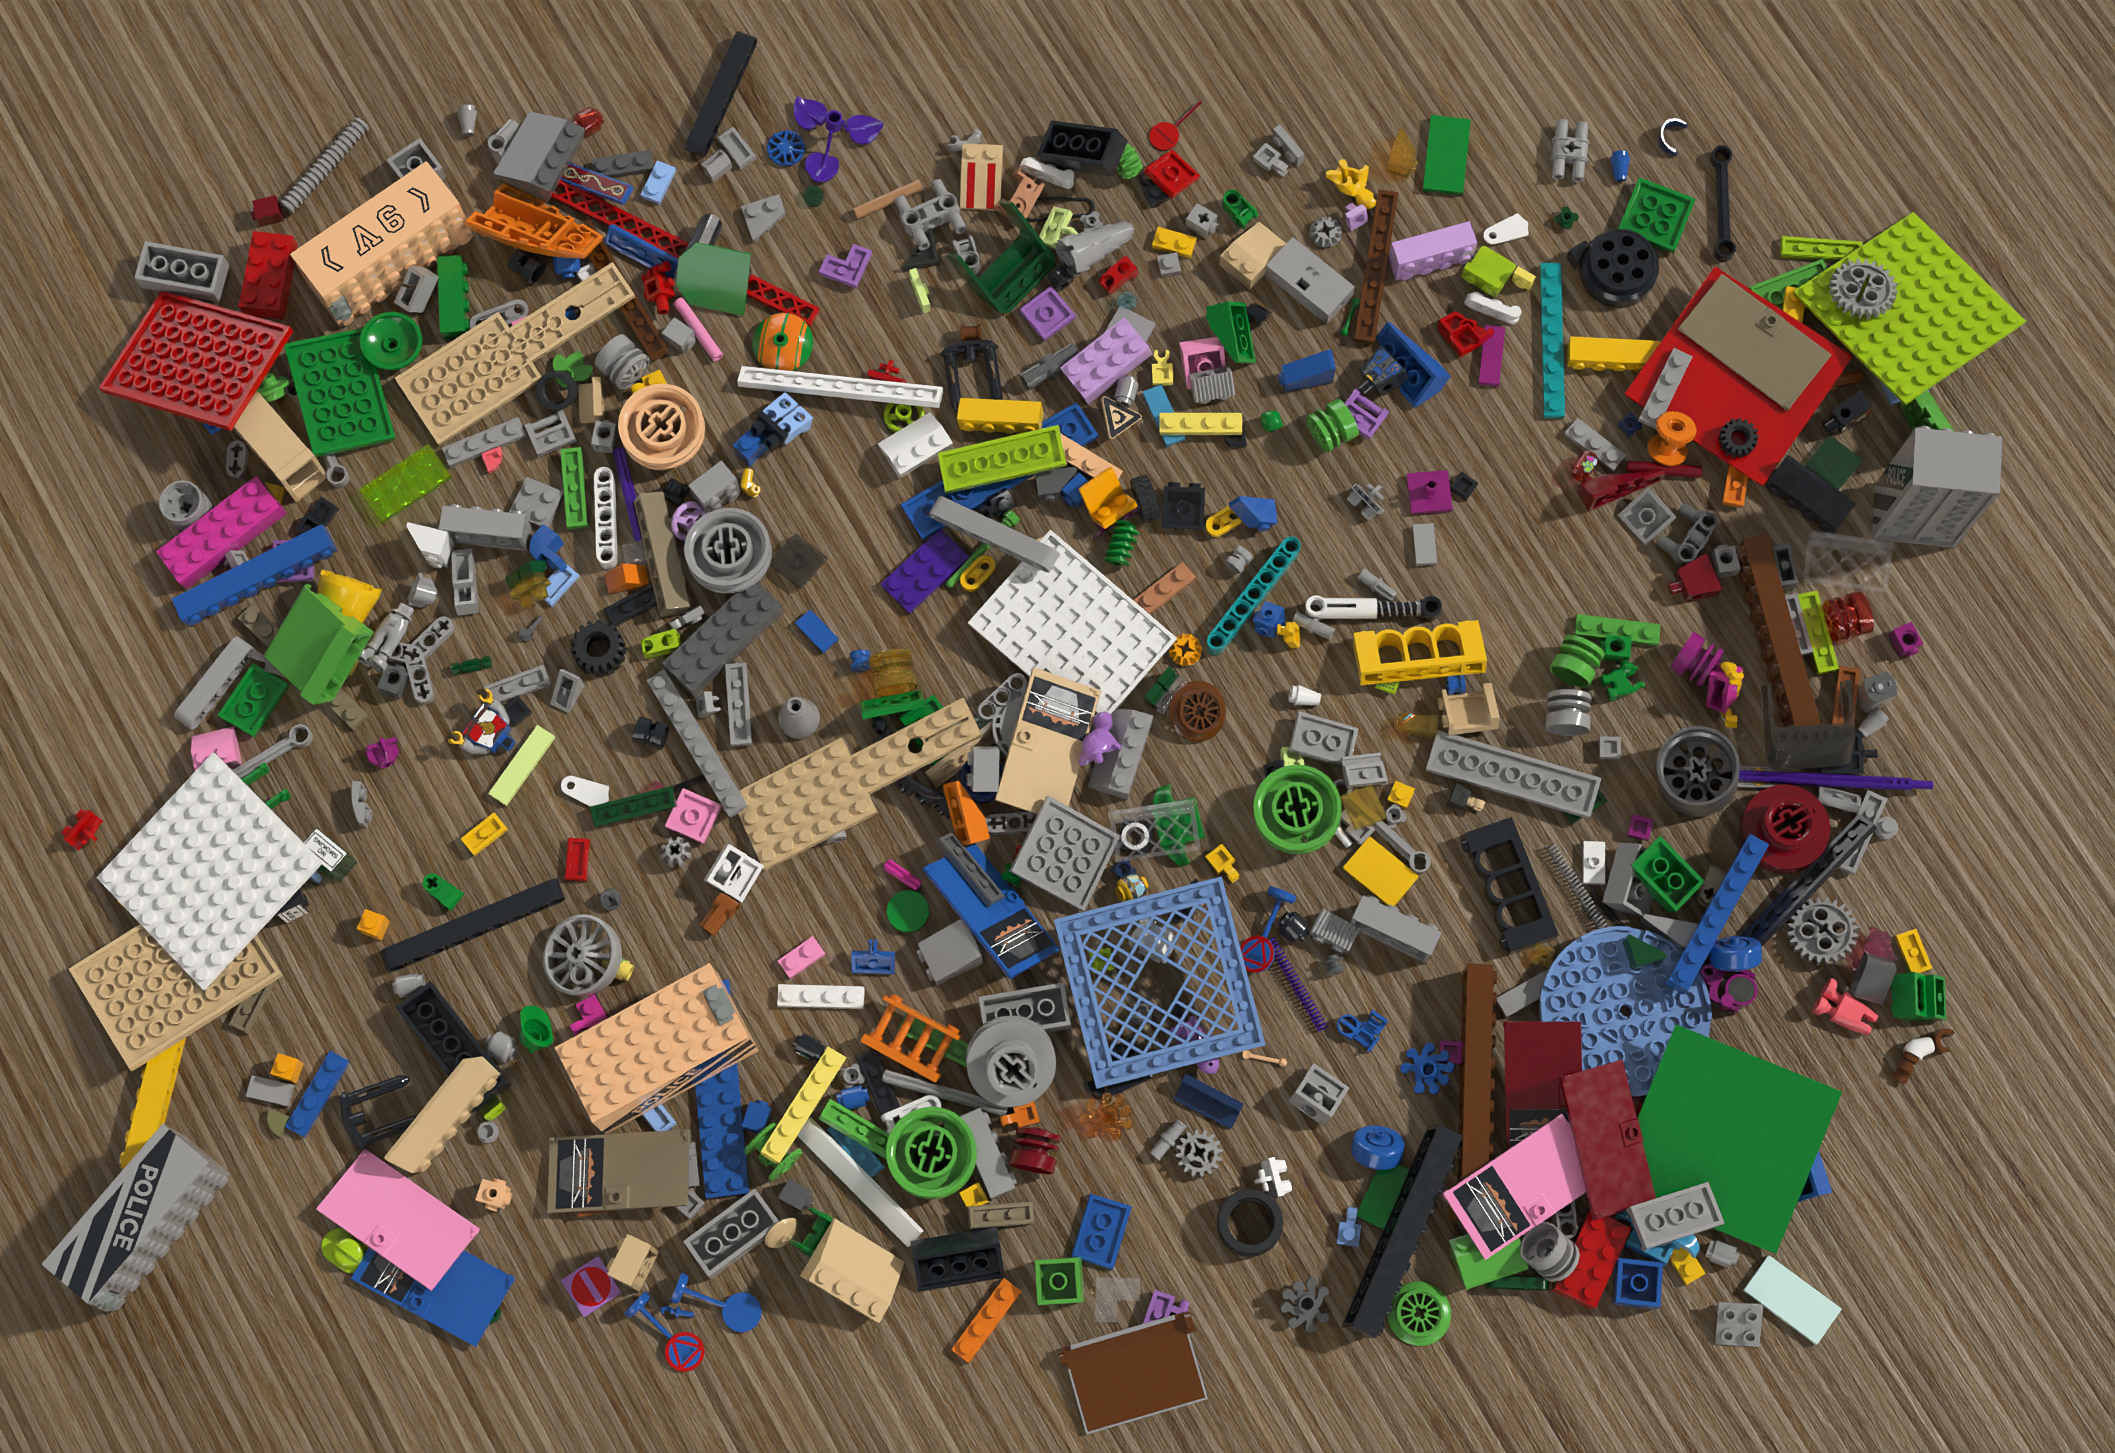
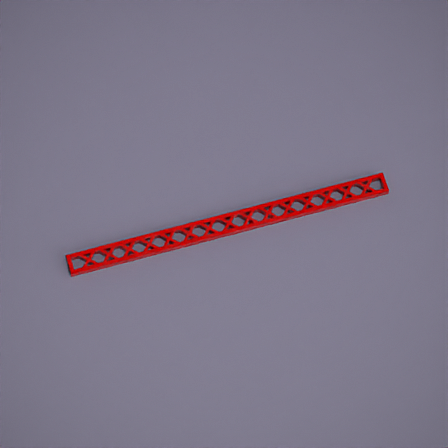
(644, 226)

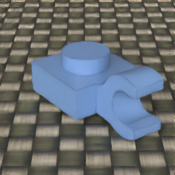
(1349, 1232)

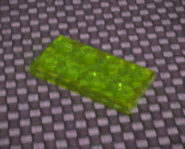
(405, 483)

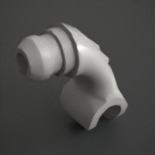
(975, 138)

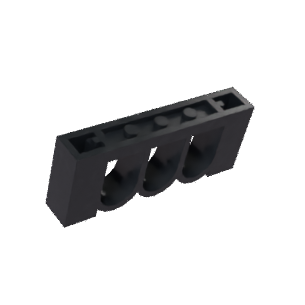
(1494, 836)

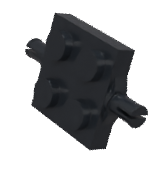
(1855, 766)

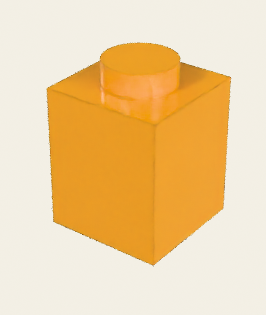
(373, 924)
(287, 1068)

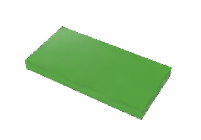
(1774, 288)

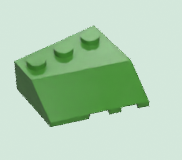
(1924, 412)

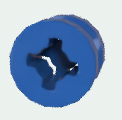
(860, 660)
(1455, 684)

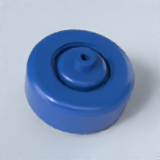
(1735, 953)
(1377, 1147)

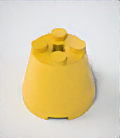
(351, 595)

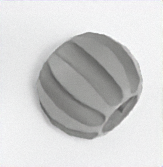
(676, 845)

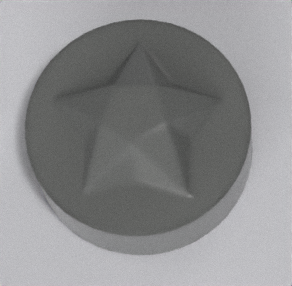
(610, 899)

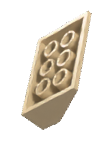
(854, 1270)

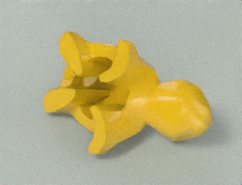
(1352, 183)

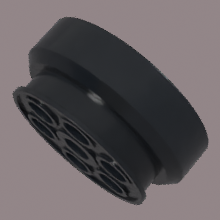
(1599, 281)

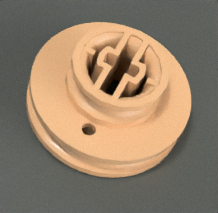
(656, 428)

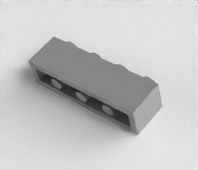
(989, 1159)

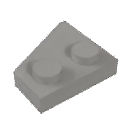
(762, 215)

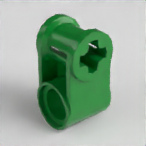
(1241, 211)
(444, 893)

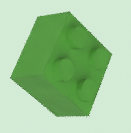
(1059, 1281)

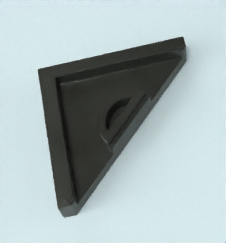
(924, 258)

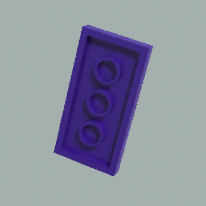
(924, 571)

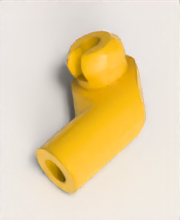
(747, 484)

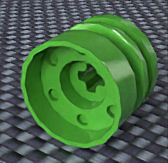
(1332, 425)
(1577, 661)

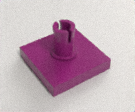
(1429, 492)

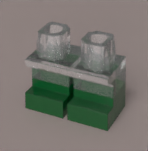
(1163, 690)

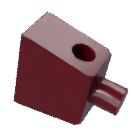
(1696, 580)

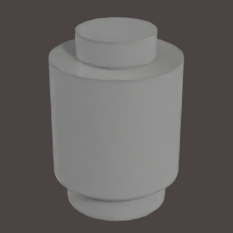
(1126, 391)
(408, 984)
(1722, 1254)

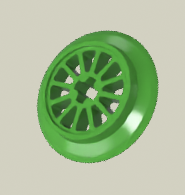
(1426, 1337)

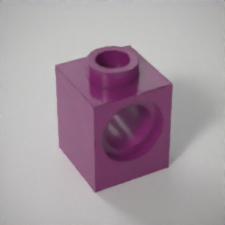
(1906, 631)

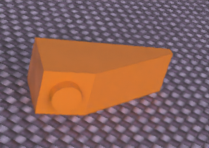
(966, 818)

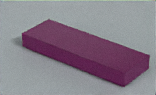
(1492, 357)

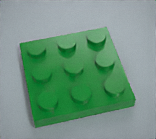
(1657, 214)

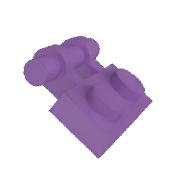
(1162, 1305)

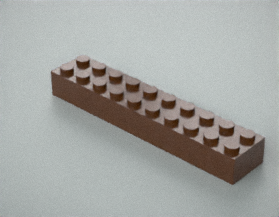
(1776, 633)
(1476, 1068)

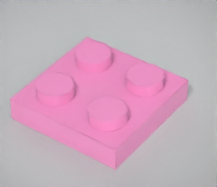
(693, 816)

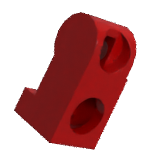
(1118, 275)

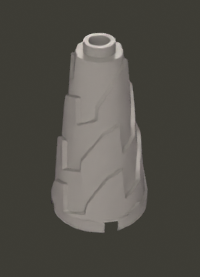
(1091, 246)

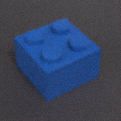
(1637, 1283)

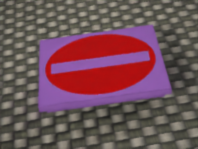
(591, 1286)

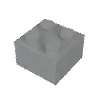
(411, 158)
(715, 488)

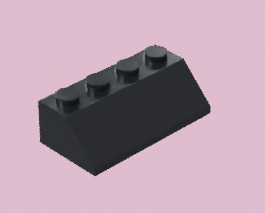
(1810, 495)
(957, 1259)

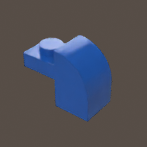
(544, 547)

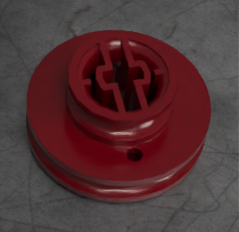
(1784, 851)

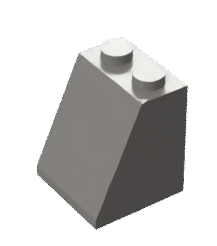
(949, 953)

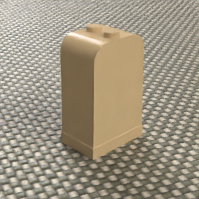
(279, 448)

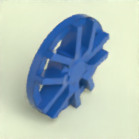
(785, 148)

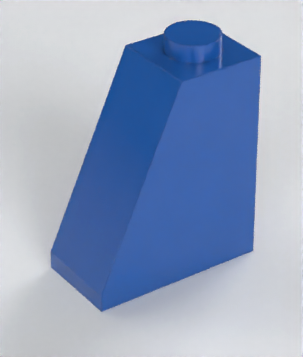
(1308, 372)

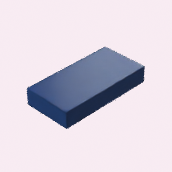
(816, 631)

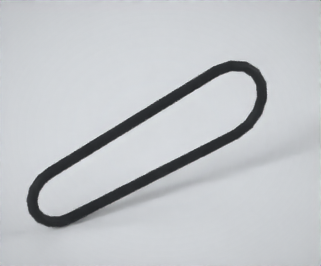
(1064, 198)

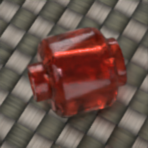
(589, 119)

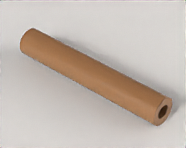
(887, 199)

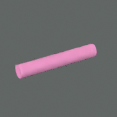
(699, 330)

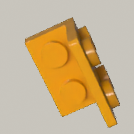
(1106, 498)

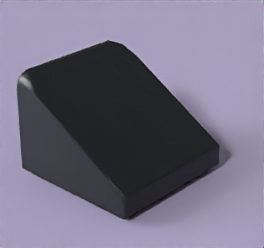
(1575, 254)

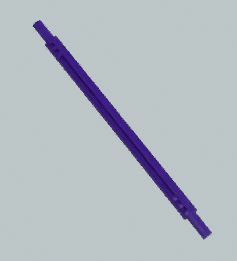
(1830, 780)

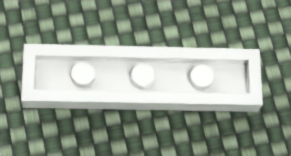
(821, 996)

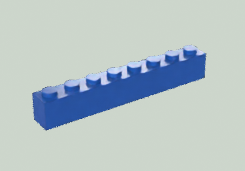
(254, 575)
(1716, 914)

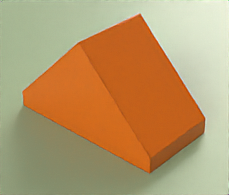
(626, 578)

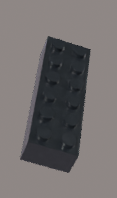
(446, 1034)

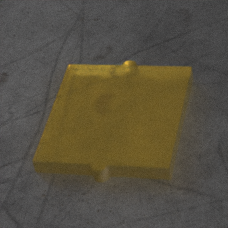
(1363, 807)

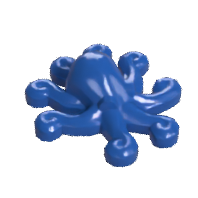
(1428, 1068)

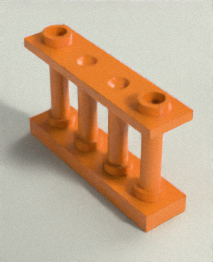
(893, 1049)

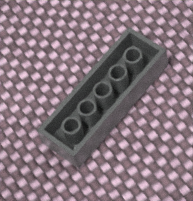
(722, 638)

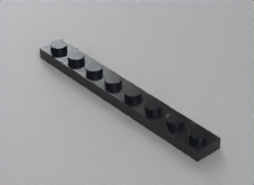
(1810, 880)

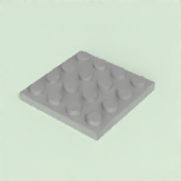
(1064, 853)

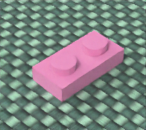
(801, 957)

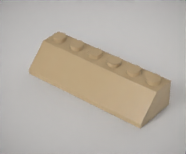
(443, 1115)

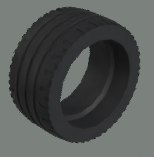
(1268, 1203)

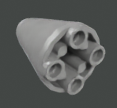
(798, 718)

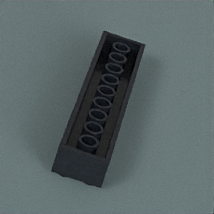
(1402, 1232)

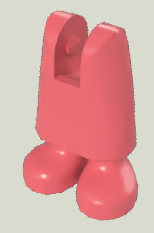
(1848, 1009)

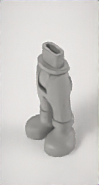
(391, 630)

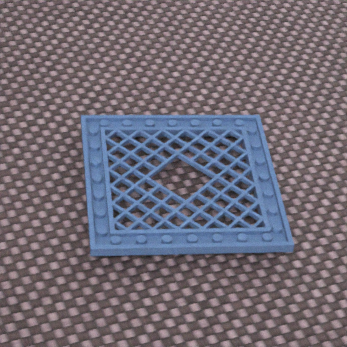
(1206, 892)

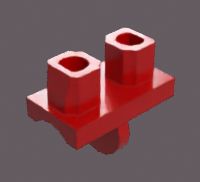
(889, 369)
(83, 830)

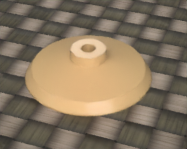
(782, 1232)

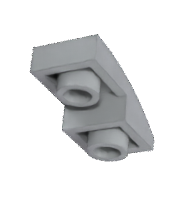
(362, 810)

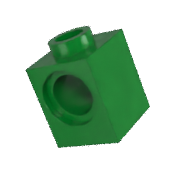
(1622, 642)

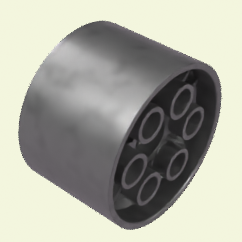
(1697, 739)

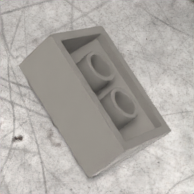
(1624, 888)

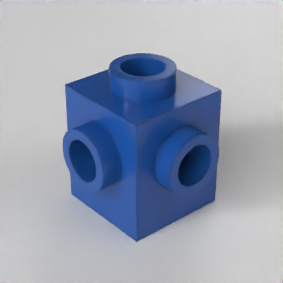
(1268, 618)

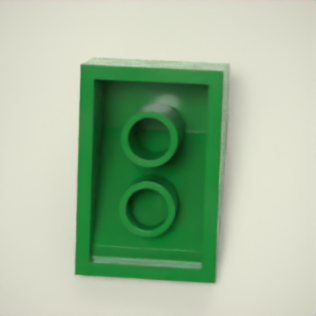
(1232, 328)
(1666, 875)

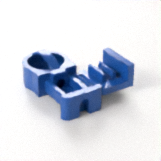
(1367, 1033)

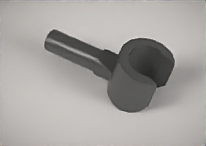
(527, 634)

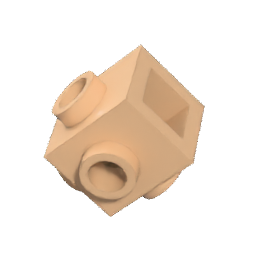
(487, 1191)

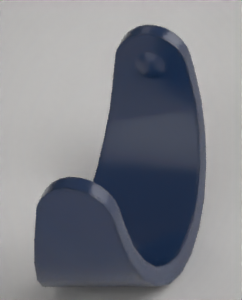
(1662, 143)

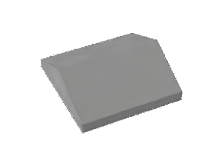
(1647, 516)

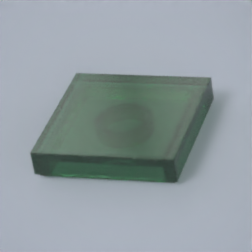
(1834, 462)

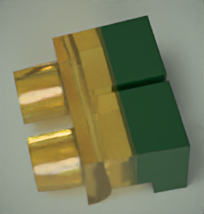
(528, 582)

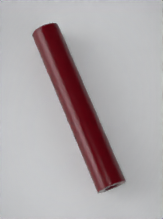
(1679, 470)

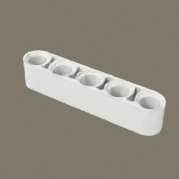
(605, 527)

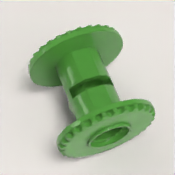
(759, 1142)

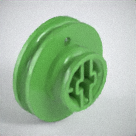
(1309, 788)
(909, 1139)

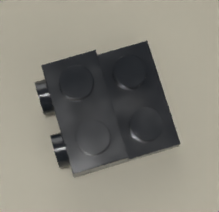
(1183, 506)

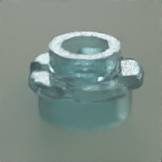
(1130, 297)

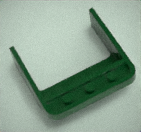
(1014, 271)

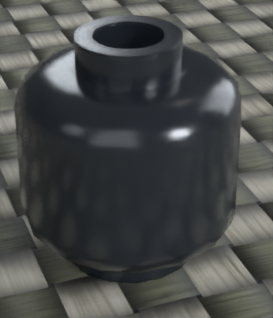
(1293, 926)

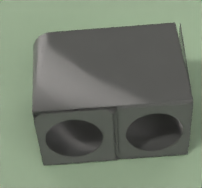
(1873, 978)

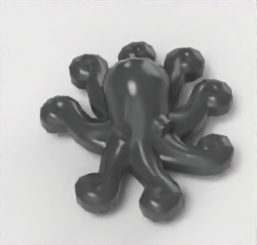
(1305, 1304)

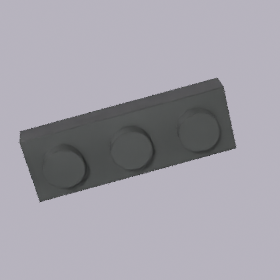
(624, 164)

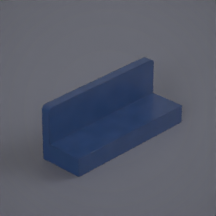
(1208, 1101)

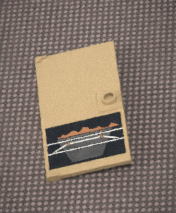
(1047, 741)

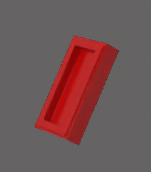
(577, 859)

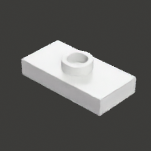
(1593, 862)

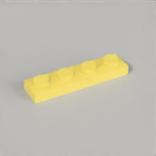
(1200, 423)

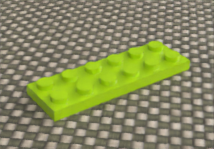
(1002, 459)

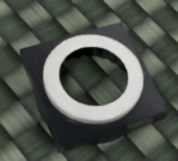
(1144, 845)

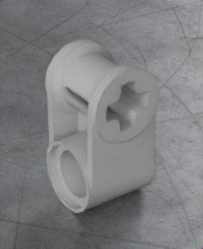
(967, 250)

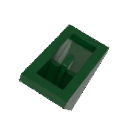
(1640, 953)

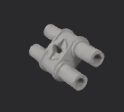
(1578, 154)

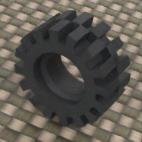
(1746, 429)

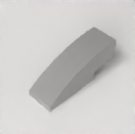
(464, 582)

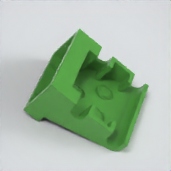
(317, 646)

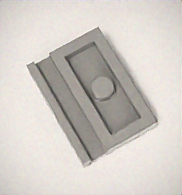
(1363, 770)

